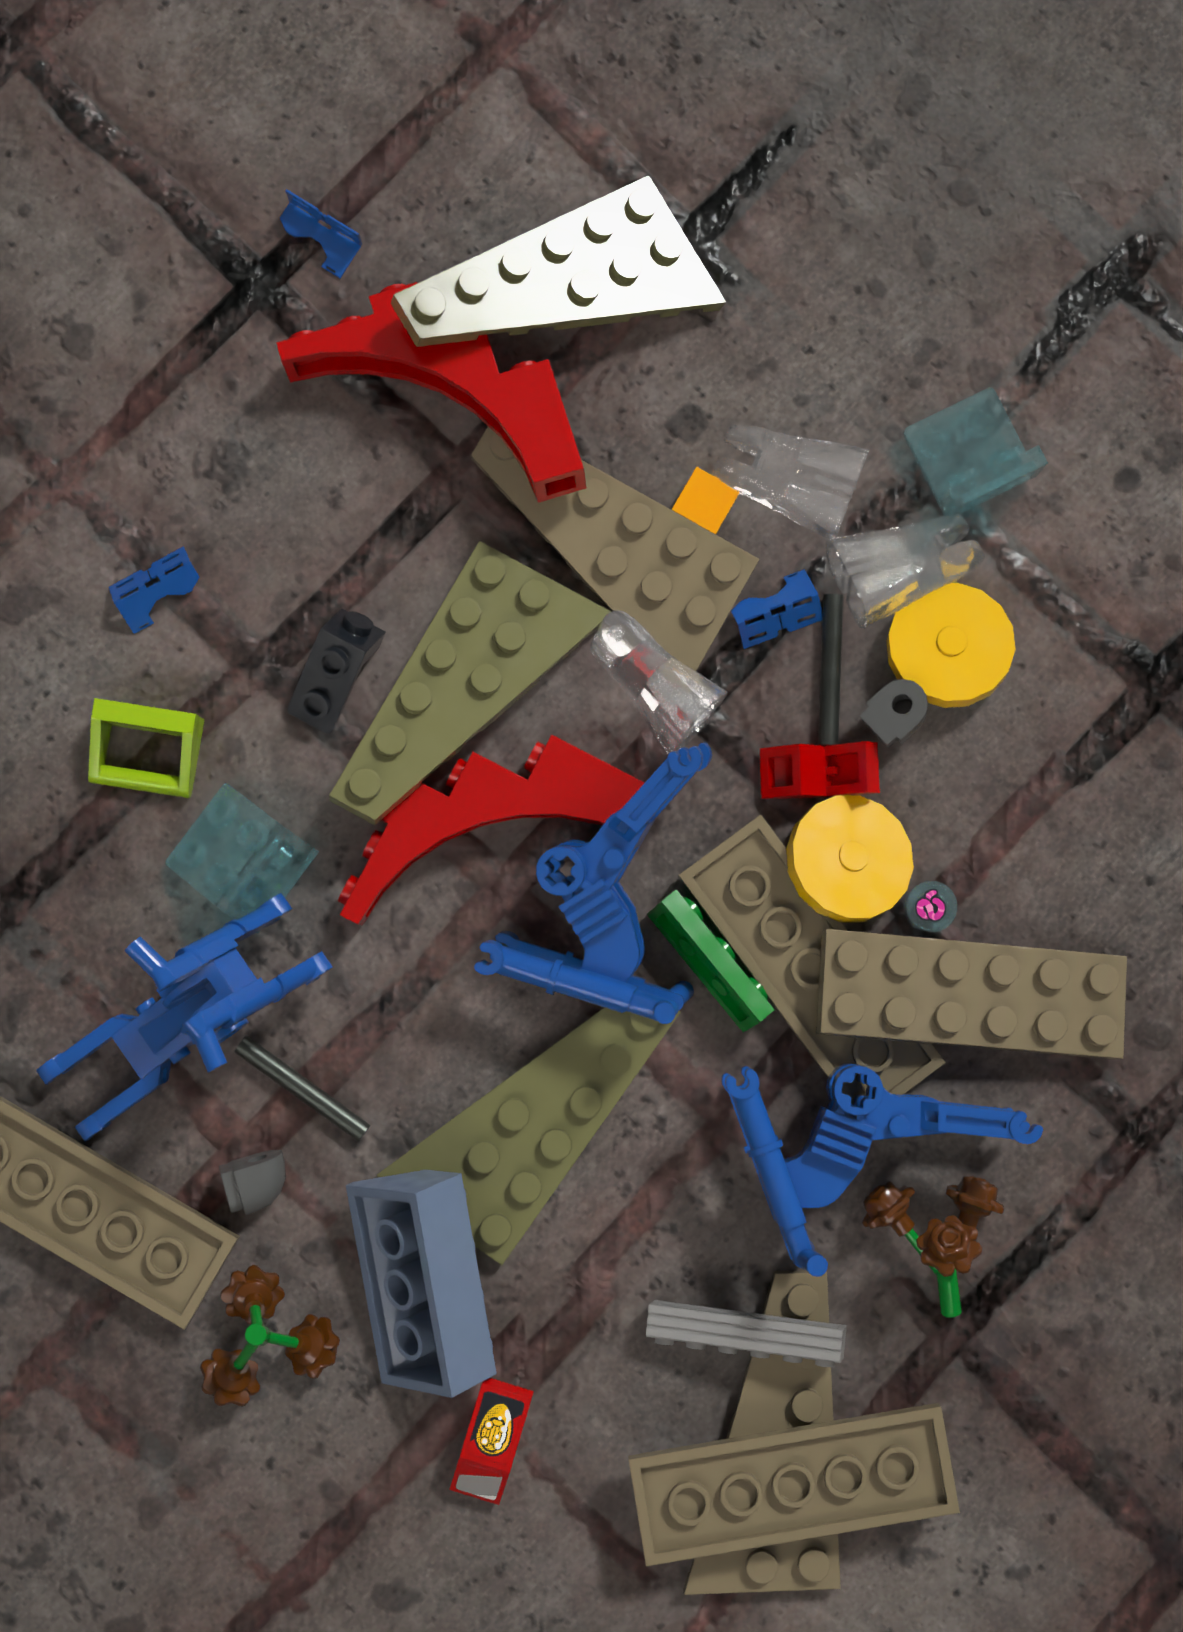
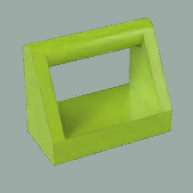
(151, 719)

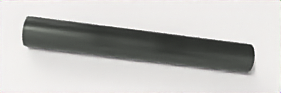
(830, 669)
(302, 1088)

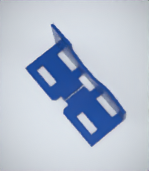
(337, 247)
(797, 588)
(137, 605)

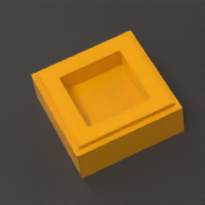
(705, 500)

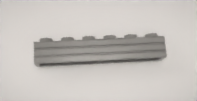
(746, 1331)

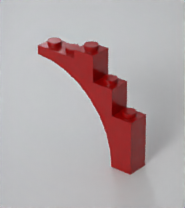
(516, 404)
(561, 785)

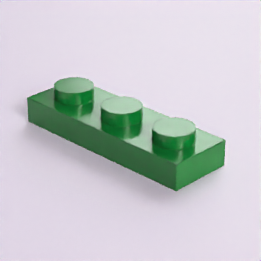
(711, 960)

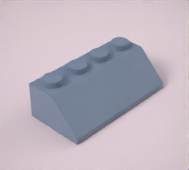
(422, 1281)

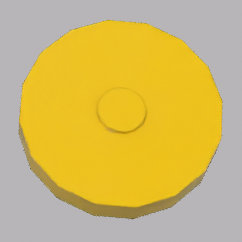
(952, 645)
(849, 858)

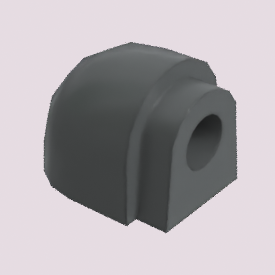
(896, 711)
(253, 1180)

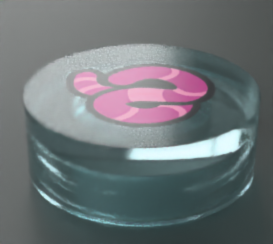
(930, 906)

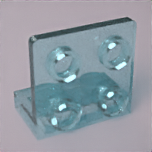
(971, 453)
(239, 855)

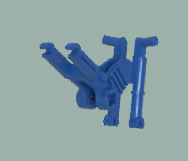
(602, 909)
(202, 1002)
(842, 1141)

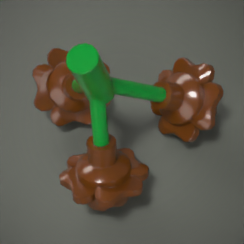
(945, 1245)
(252, 1296)

